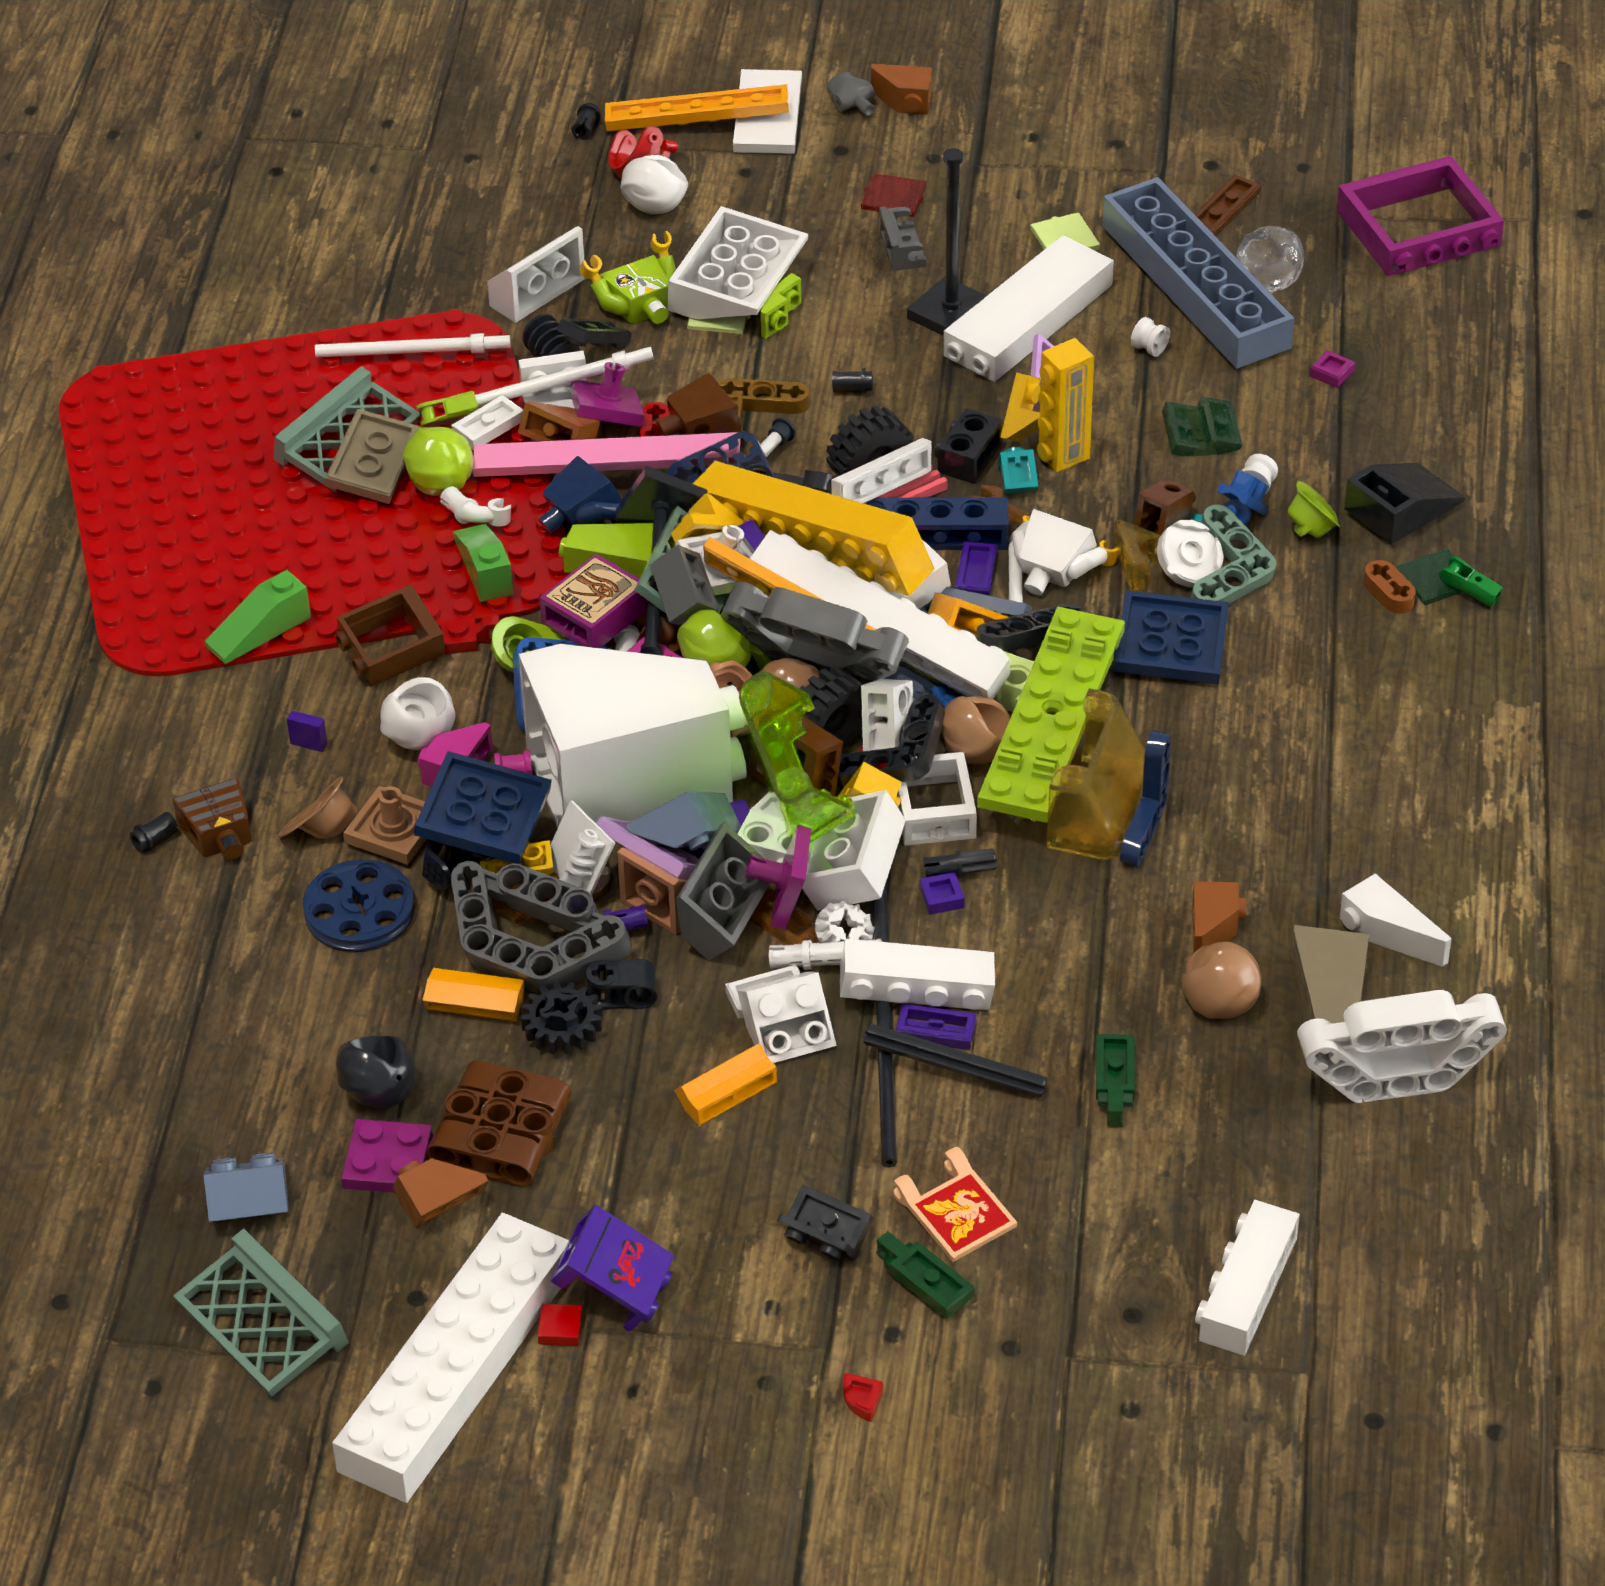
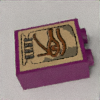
(593, 603)

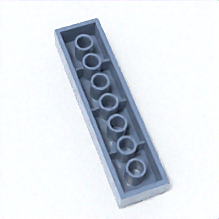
(1198, 272)

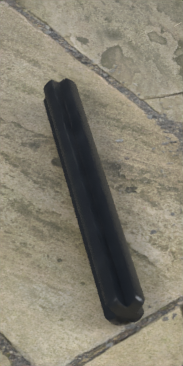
(955, 1060)

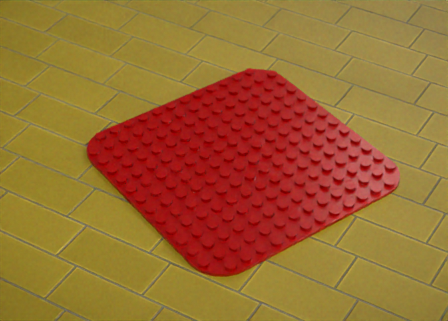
(195, 513)

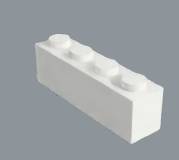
(917, 974)
(1247, 1277)

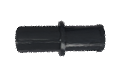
(961, 862)

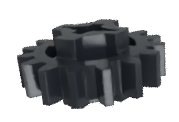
(559, 1015)

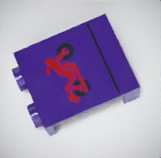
(616, 1263)

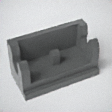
(900, 239)
(683, 584)

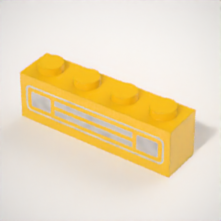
(1065, 404)

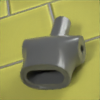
(851, 92)

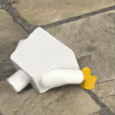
(1057, 551)

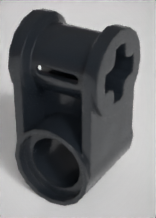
(625, 983)

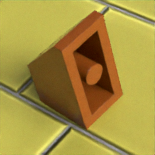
(903, 87)
(555, 423)
(1216, 912)
(435, 1188)

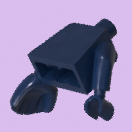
(579, 497)

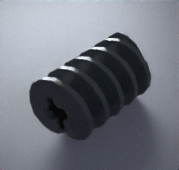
(543, 338)

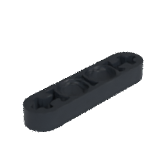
(1019, 629)

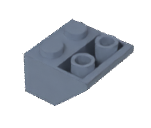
(246, 1188)

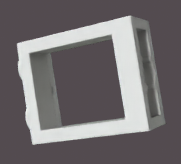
(957, 821)

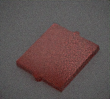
(893, 193)

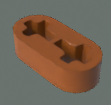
(1395, 584)

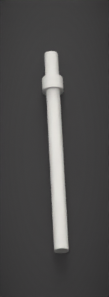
(476, 343)
(565, 376)

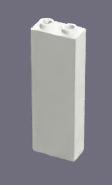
(1031, 302)

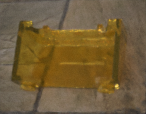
(1097, 803)

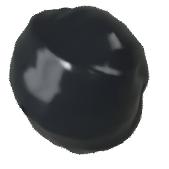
(376, 1070)

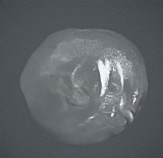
(1272, 256)

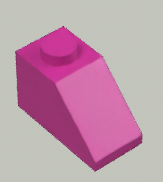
(470, 741)

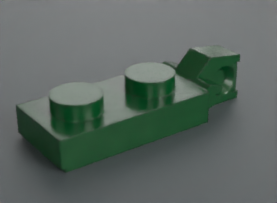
(1115, 1074)
(924, 1274)

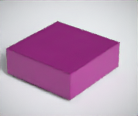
(1332, 369)

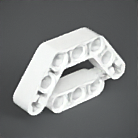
(1402, 1044)

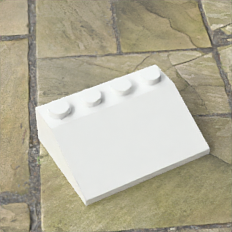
(733, 266)

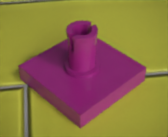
(607, 399)
(787, 876)

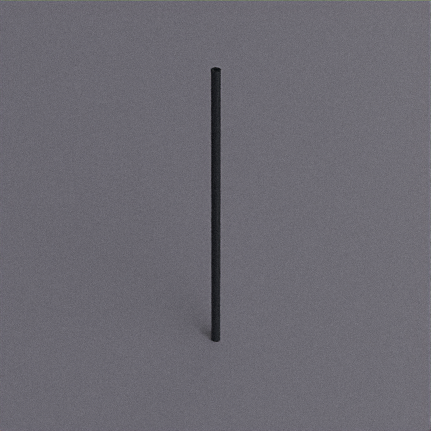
(885, 1058)

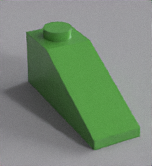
(485, 561)
(262, 615)

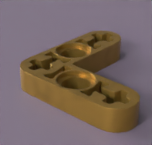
(793, 400)

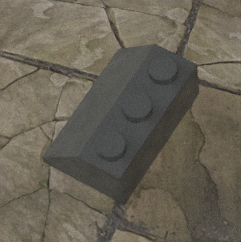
(718, 895)

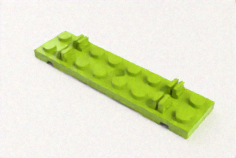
(1035, 743)

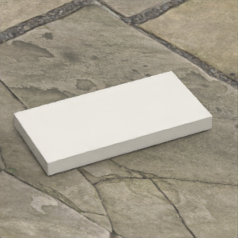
(769, 132)

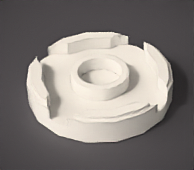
(1189, 552)

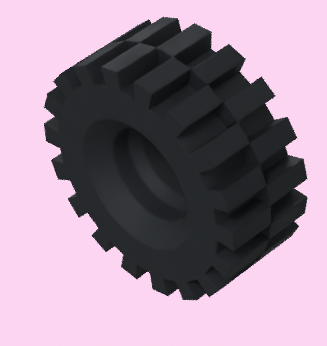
(866, 439)
(836, 704)

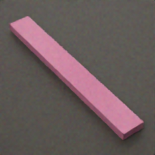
(601, 454)

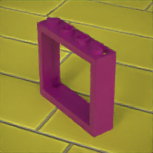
(1411, 182)

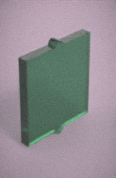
(1424, 576)

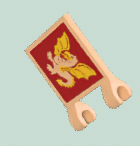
(959, 1212)

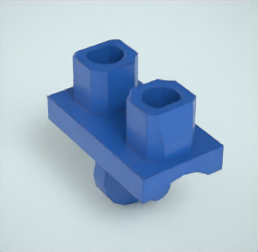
(1244, 494)

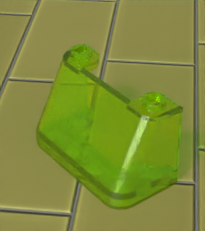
(773, 721)

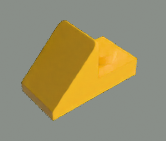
(1020, 417)
(705, 518)

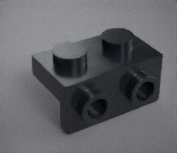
(826, 1222)

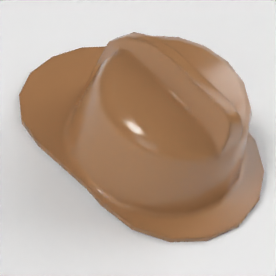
(326, 815)

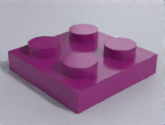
(380, 1151)

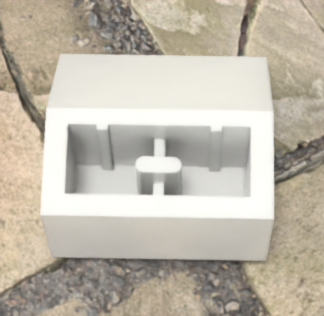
(788, 1016)

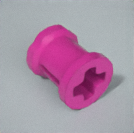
(519, 762)

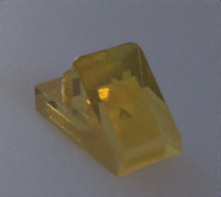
(1136, 552)

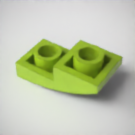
(783, 299)

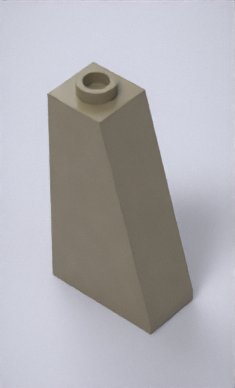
(1329, 970)

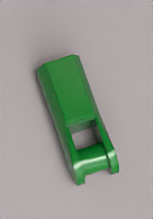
(1465, 578)

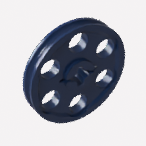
(346, 912)

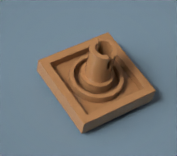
(387, 825)

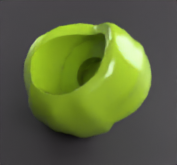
(438, 459)
(712, 639)

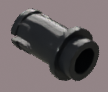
(587, 116)
(852, 381)
(146, 835)

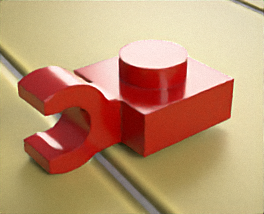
(465, 634)

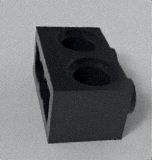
(969, 445)

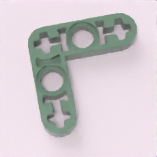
(1241, 559)

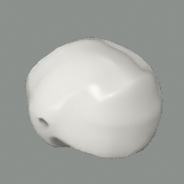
(653, 184)
(417, 713)

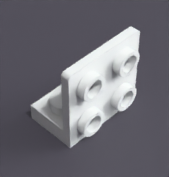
(545, 365)

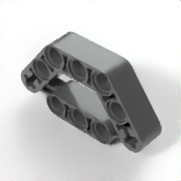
(813, 632)
(586, 928)

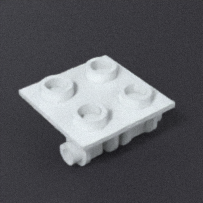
(580, 849)

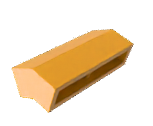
(474, 994)
(727, 1085)

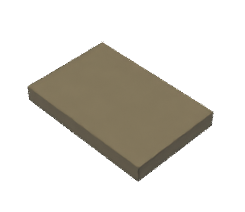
(371, 456)

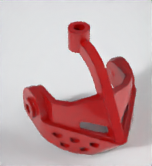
(625, 147)

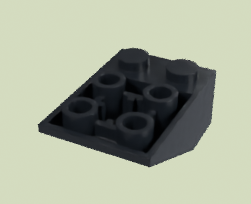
(1398, 498)

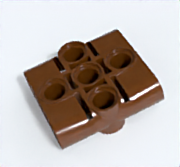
(500, 1122)

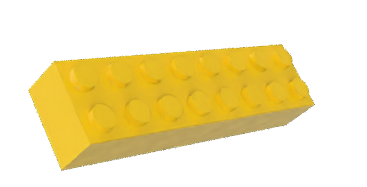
(851, 534)

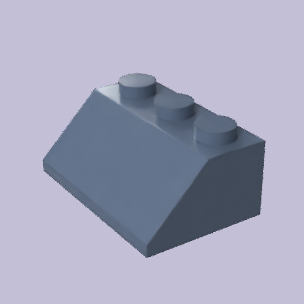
(687, 820)

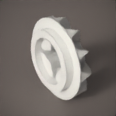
(831, 917)

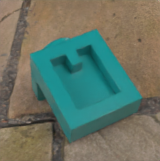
(1018, 470)

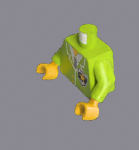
(636, 289)

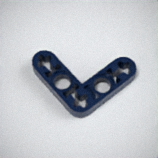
(755, 460)
(1152, 801)

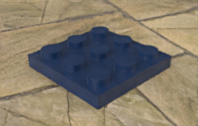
(1172, 637)
(483, 807)

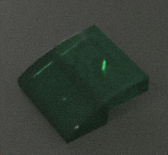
(1202, 428)

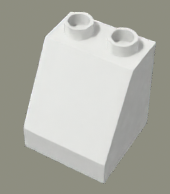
(627, 729)

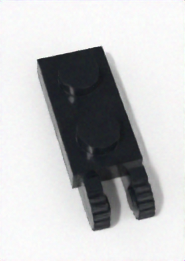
(594, 332)

